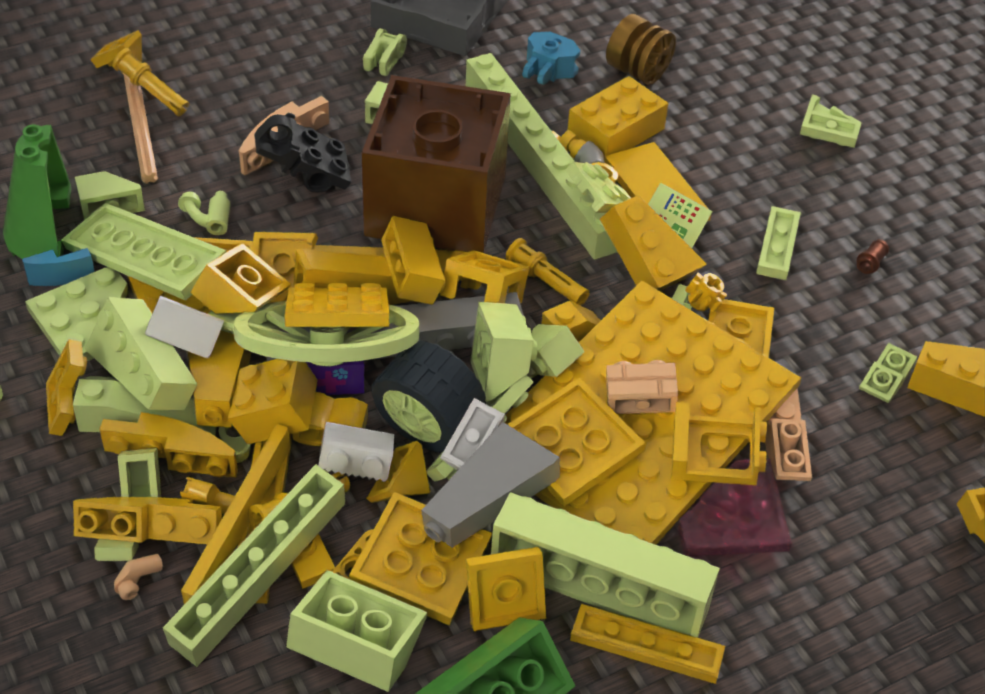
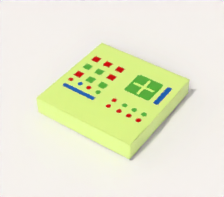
(680, 213)

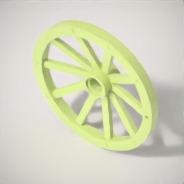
(323, 344)

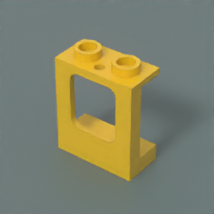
(687, 446)

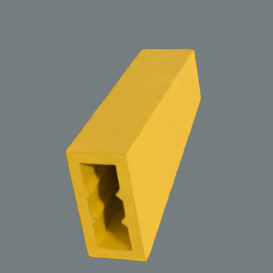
(338, 267)
(216, 380)

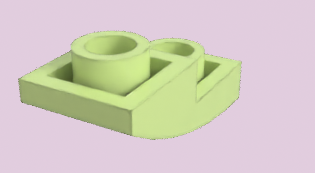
(888, 373)

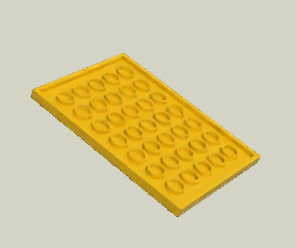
(712, 374)

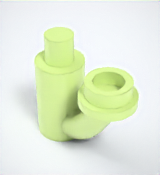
(218, 212)

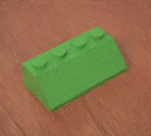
(511, 662)

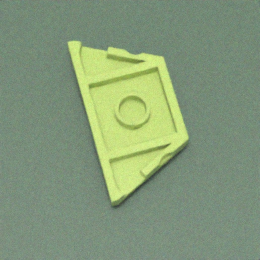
(595, 182)

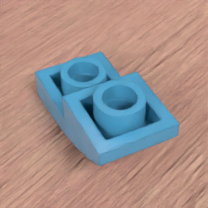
(49, 270)

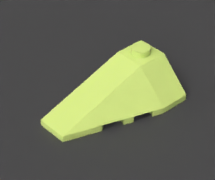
(108, 399)

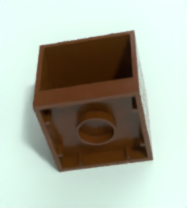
(436, 161)

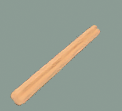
(141, 132)

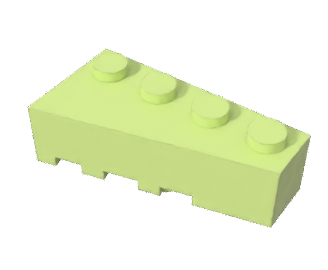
(139, 362)

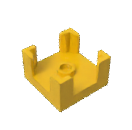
(487, 269)

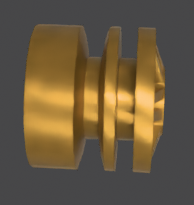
(640, 49)

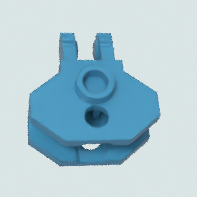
(549, 58)

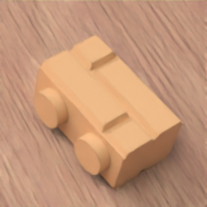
(641, 387)

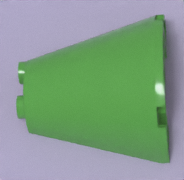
(35, 188)

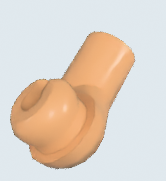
(127, 579)

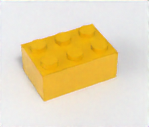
(619, 116)

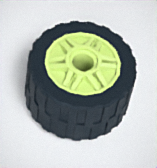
(426, 394)

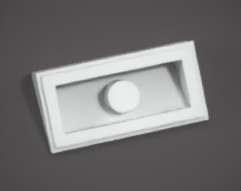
(184, 327)
(471, 433)

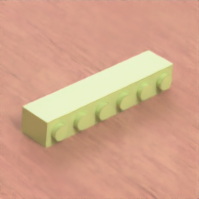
(254, 565)

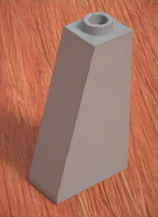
(482, 484)

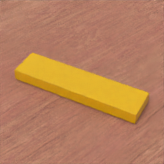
(648, 643)

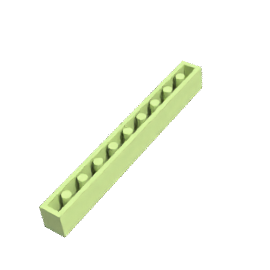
(543, 156)

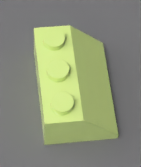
(501, 347)
(355, 630)

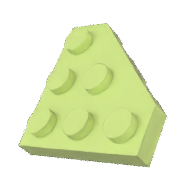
(74, 307)

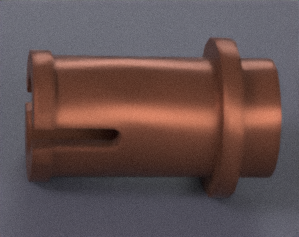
(870, 260)

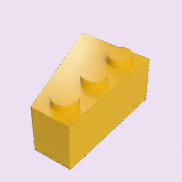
(649, 245)
(951, 375)

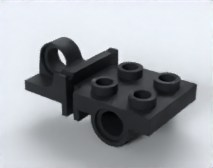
(304, 150)

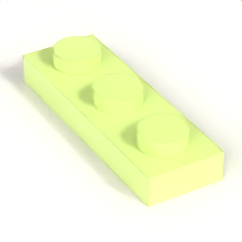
(778, 243)

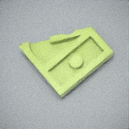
(830, 124)

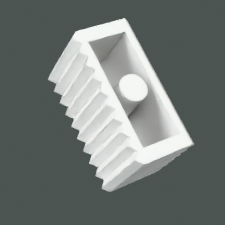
(356, 451)

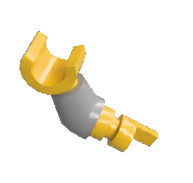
(585, 152)

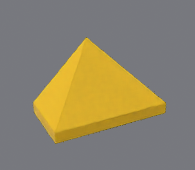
(405, 476)

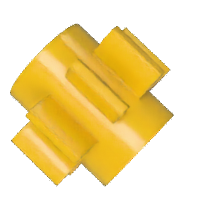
(706, 292)

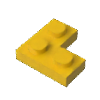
(61, 387)

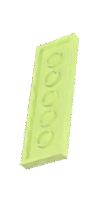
(143, 249)

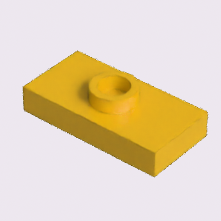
(312, 563)

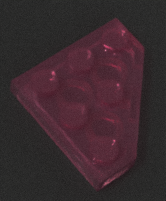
(737, 518)

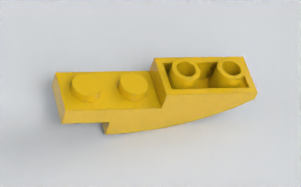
(179, 442)
(145, 518)

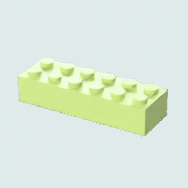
(609, 566)

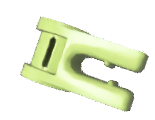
(387, 49)

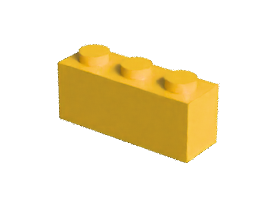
(413, 260)

